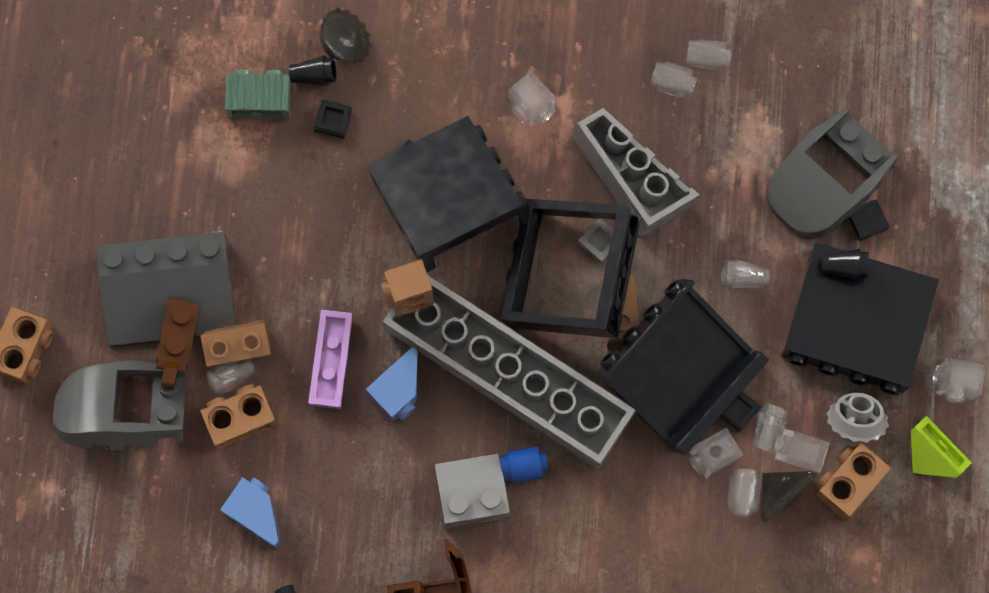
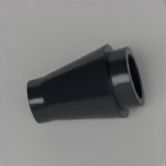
(314, 71)
(846, 264)

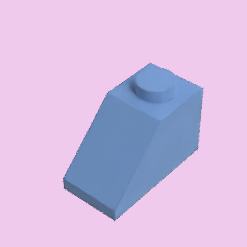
(397, 387)
(253, 510)

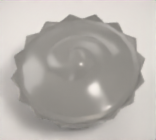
(858, 417)

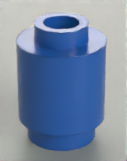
(523, 465)

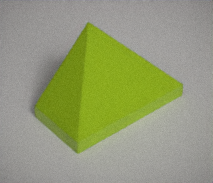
(934, 452)

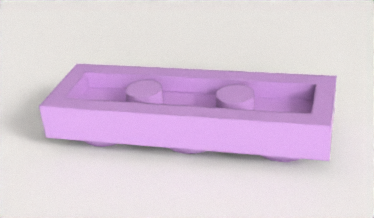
(330, 359)

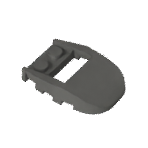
(813, 200)
(87, 407)

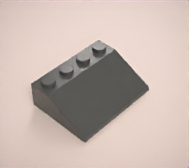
(143, 275)

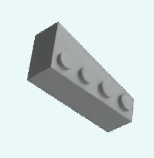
(632, 171)

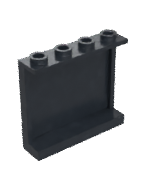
(446, 189)
(862, 325)
(680, 366)

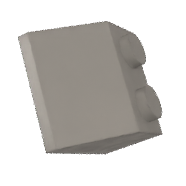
(472, 491)

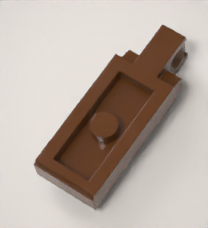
(176, 339)

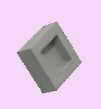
(597, 240)

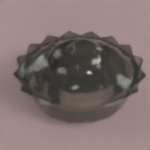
(344, 36)

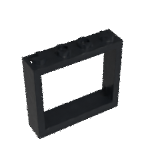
(615, 277)

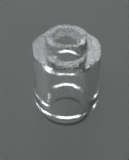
(708, 55)
(673, 79)
(744, 492)

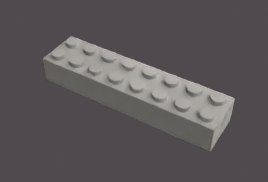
(514, 374)

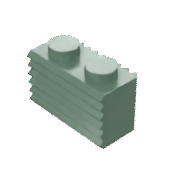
(257, 94)

